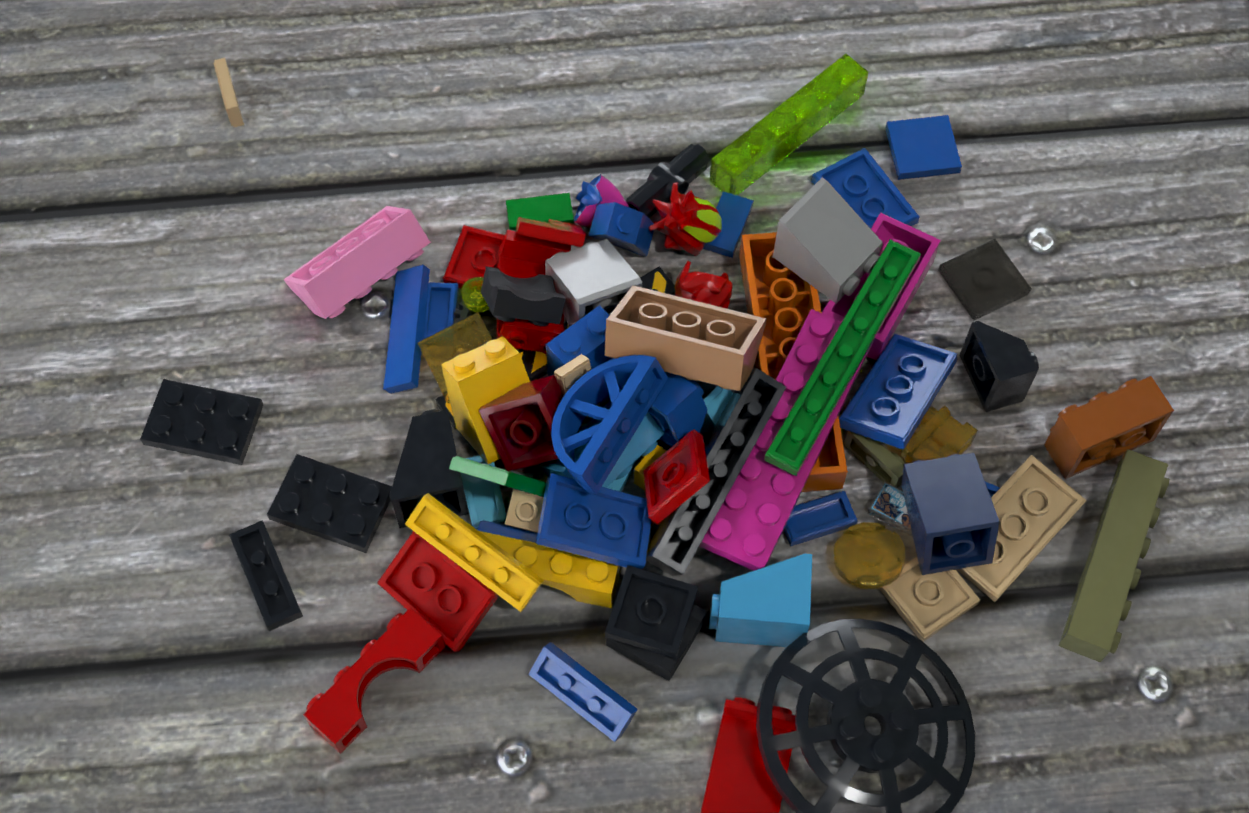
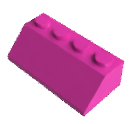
(886, 229)

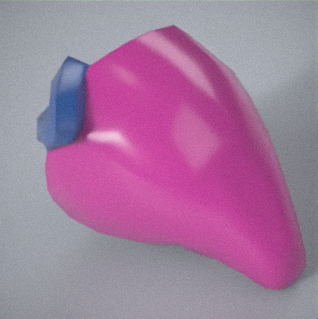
(596, 192)

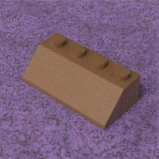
(685, 336)

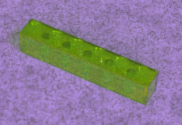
(788, 126)

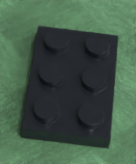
(202, 422)
(330, 503)

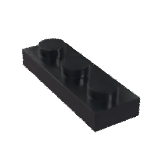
(265, 575)

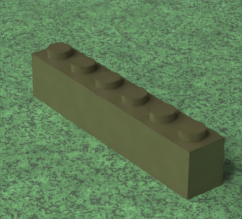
(1114, 557)

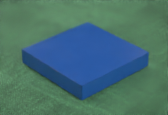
(923, 147)

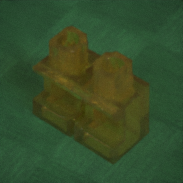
(938, 437)

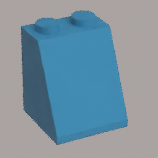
(765, 604)

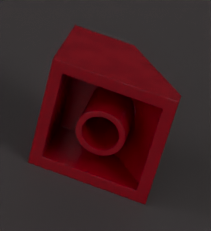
(523, 422)

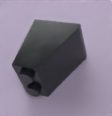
(426, 467)

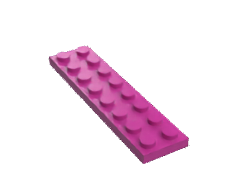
(763, 493)

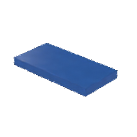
(898, 391)

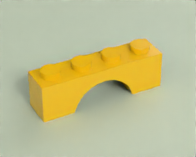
(578, 576)

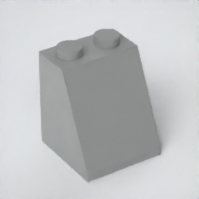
(826, 242)
(591, 278)

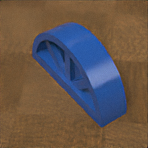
(641, 383)

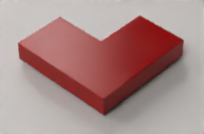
(552, 231)

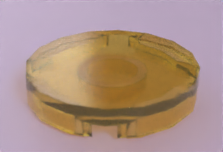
(869, 555)

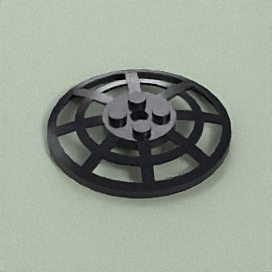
(847, 728)

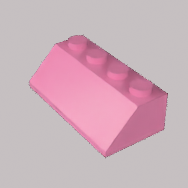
(358, 261)

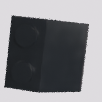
(998, 366)

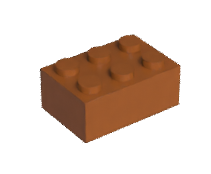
(1107, 426)

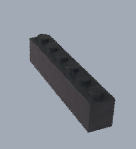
(726, 454)

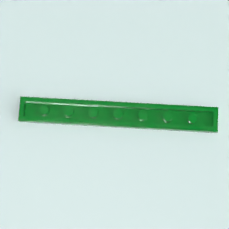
(842, 358)

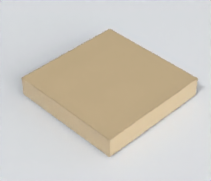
(929, 600)

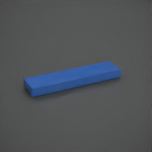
(406, 329)

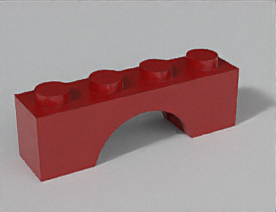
(405, 645)

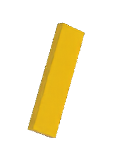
(474, 552)

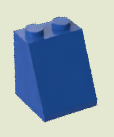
(584, 338)

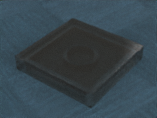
(984, 279)

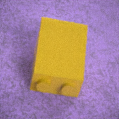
(476, 380)

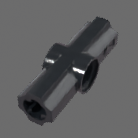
(680, 170)

